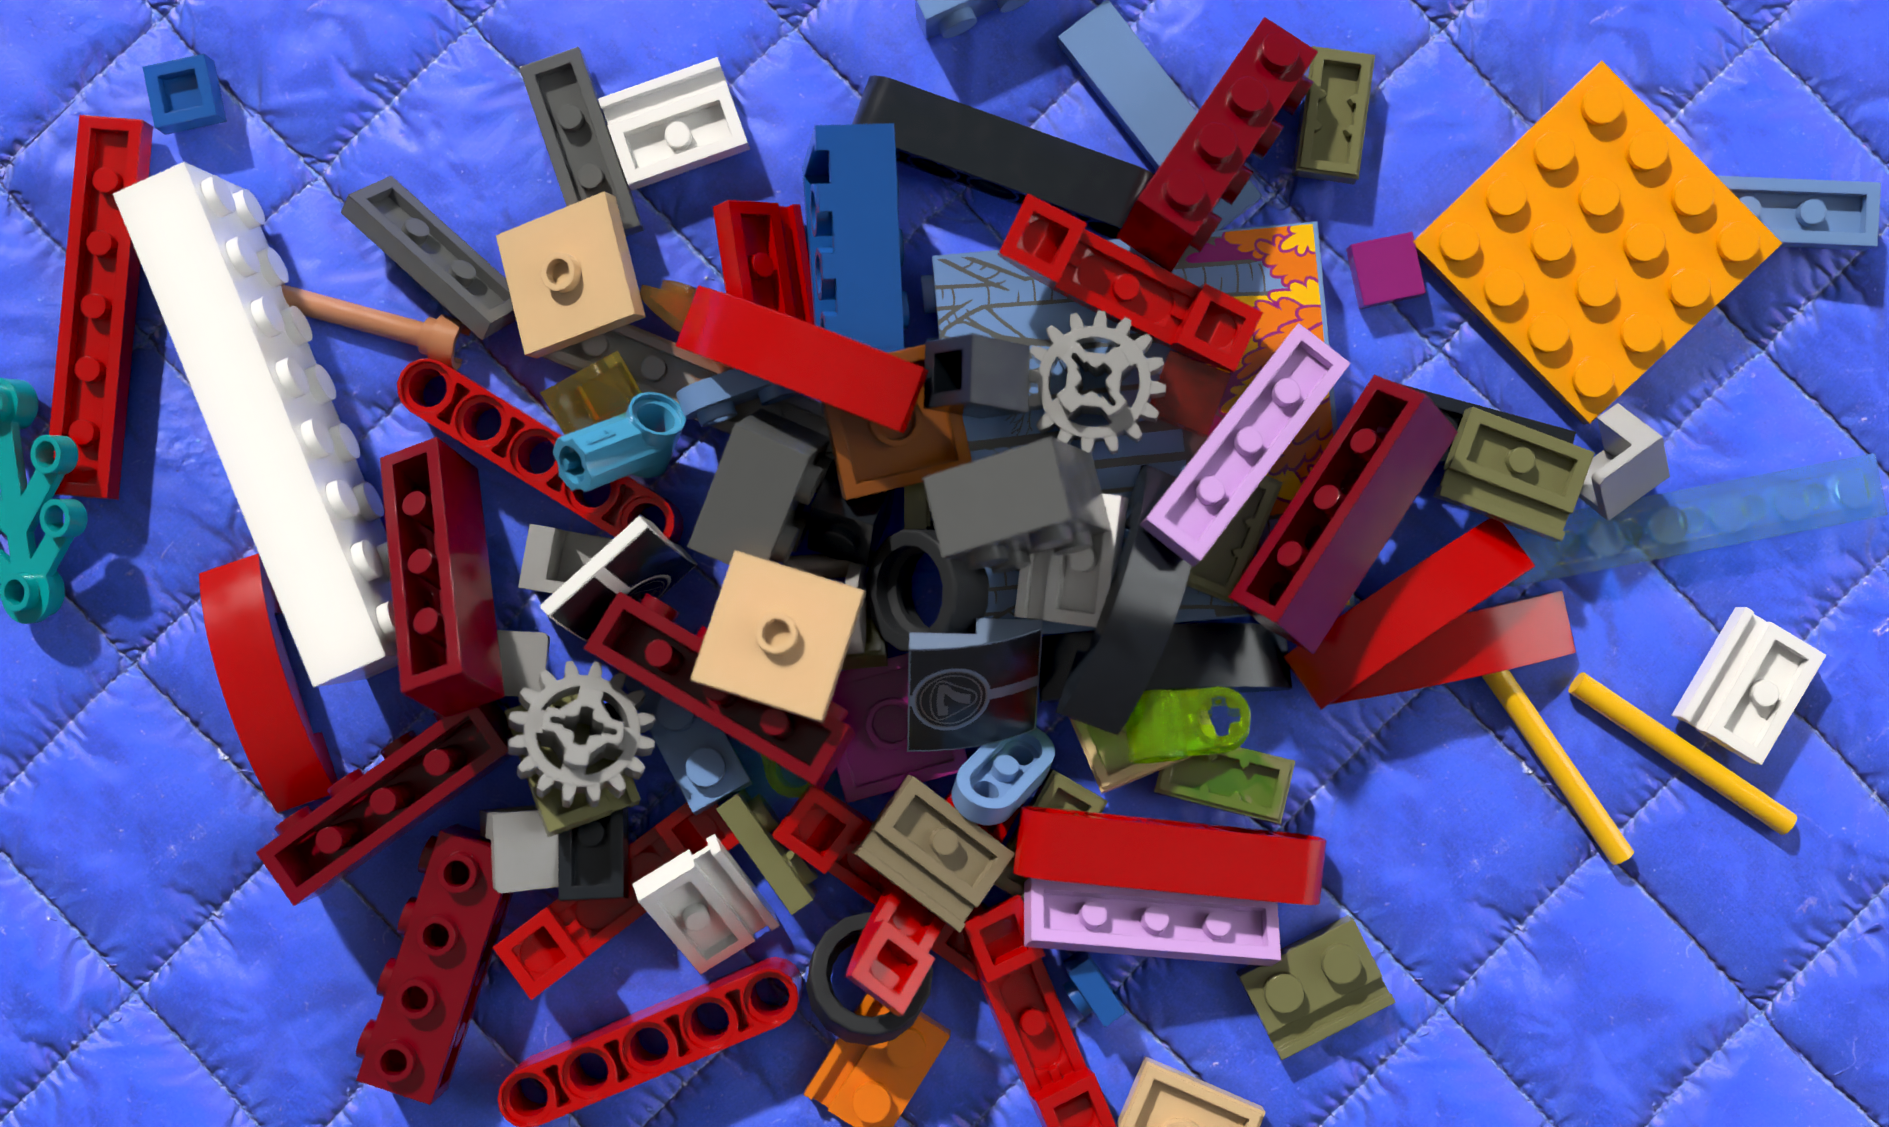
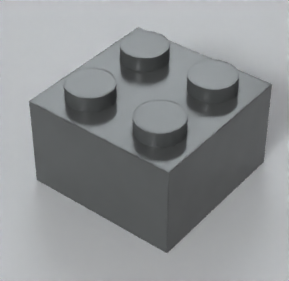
(761, 490)
(1017, 505)

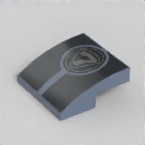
(973, 685)

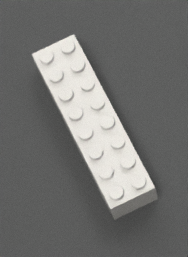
(269, 416)

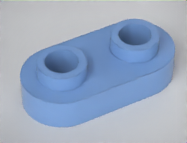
(715, 397)
(993, 782)

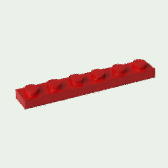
(98, 304)

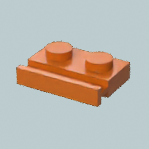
(877, 1081)

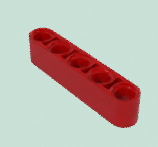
(514, 442)
(1169, 856)
(629, 1062)

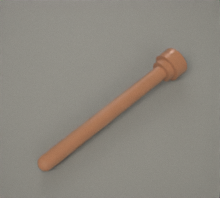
(433, 337)

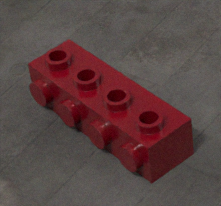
(1212, 151)
(1344, 512)
(440, 579)
(663, 656)
(386, 802)
(437, 970)

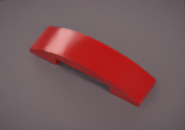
(1114, 280)
(802, 358)
(1410, 610)
(1478, 645)
(261, 685)
(825, 834)
(572, 930)
(897, 942)
(1033, 1020)

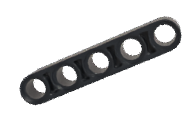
(1002, 155)

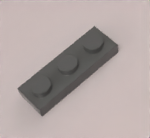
(577, 132)
(432, 255)

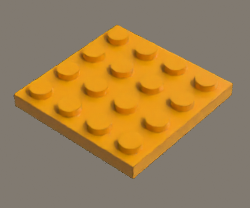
(1595, 243)

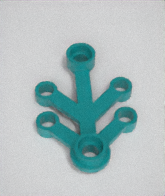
(29, 577)

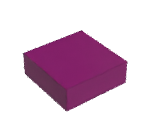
(1385, 270)

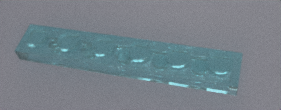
(1709, 518)

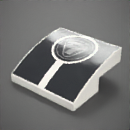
(633, 562)

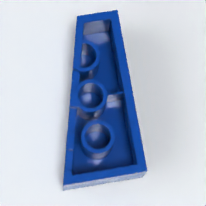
(855, 234)

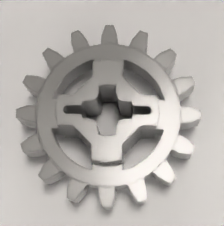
(1116, 363)
(556, 729)

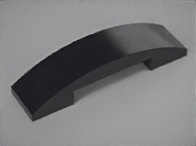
(1133, 621)
(1194, 657)

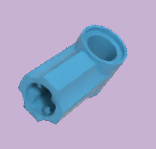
(623, 445)

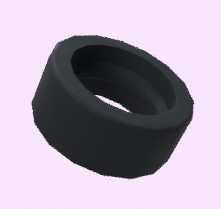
(891, 589)
(828, 1008)

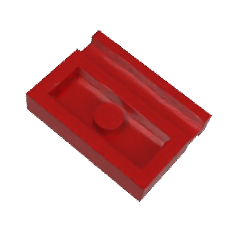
(765, 256)

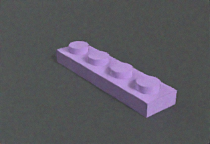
(1245, 445)
(1150, 923)

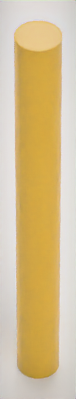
(1682, 753)
(1559, 766)

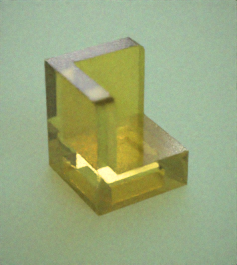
(592, 394)

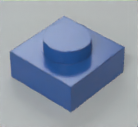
(184, 94)
(1091, 990)

